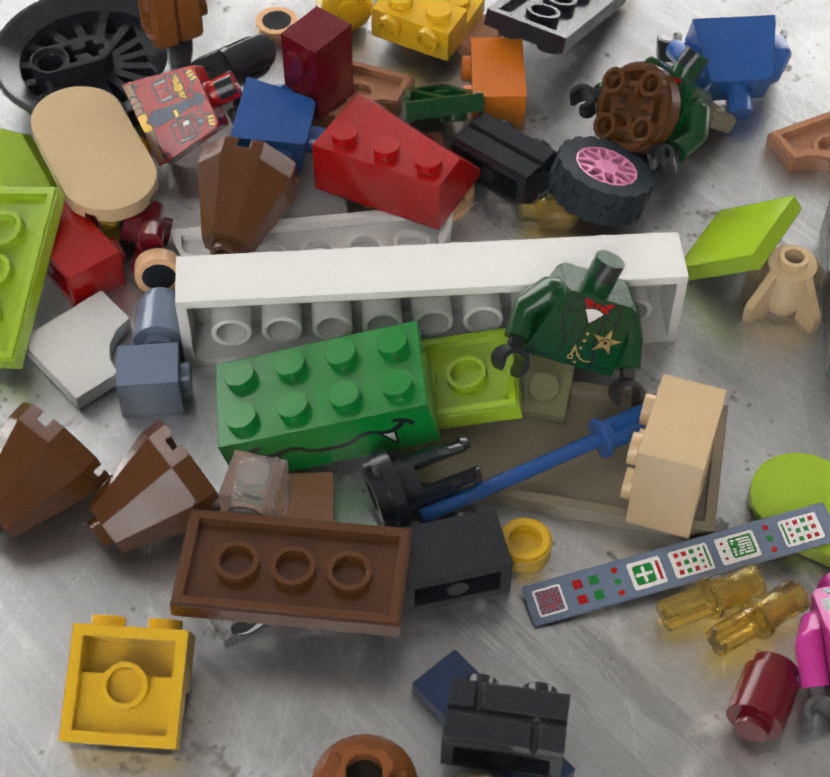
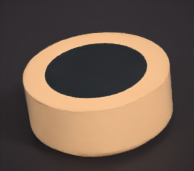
(274, 21)
(155, 269)

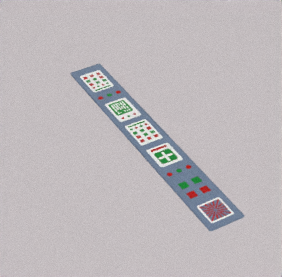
(677, 564)

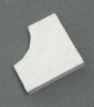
(79, 348)

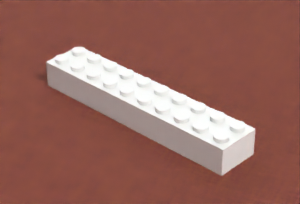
(294, 298)

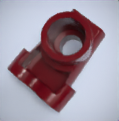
(146, 230)

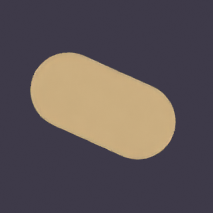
(94, 153)

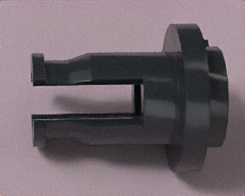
(397, 488)

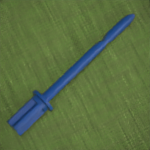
(602, 436)

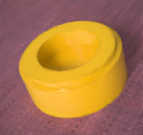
(528, 544)

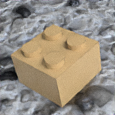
(672, 454)

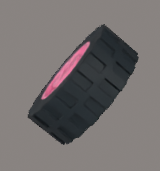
(600, 181)

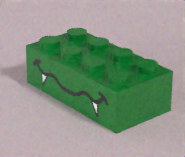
(329, 398)

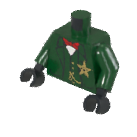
(693, 118)
(579, 321)

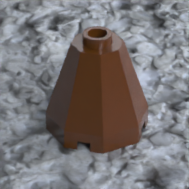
(242, 193)
(41, 470)
(150, 492)

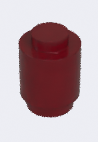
(764, 697)

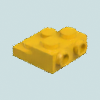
(426, 25)
(127, 683)

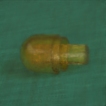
(547, 214)

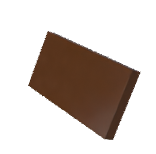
(293, 572)

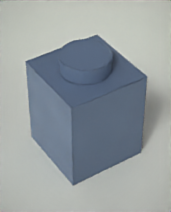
(152, 379)

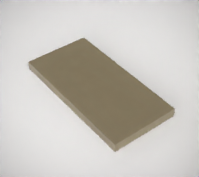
(576, 490)

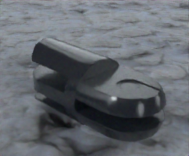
(244, 58)

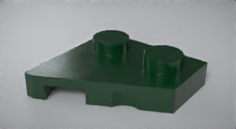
(440, 101)

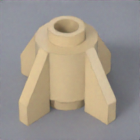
(787, 287)

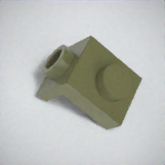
(546, 389)

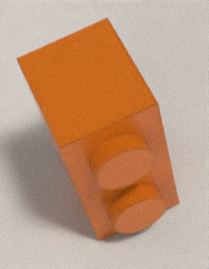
(499, 72)

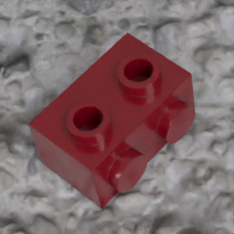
(319, 59)

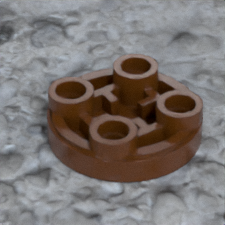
(637, 106)

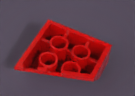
(390, 165)

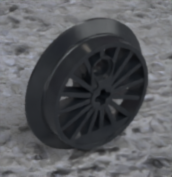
(42, 60)

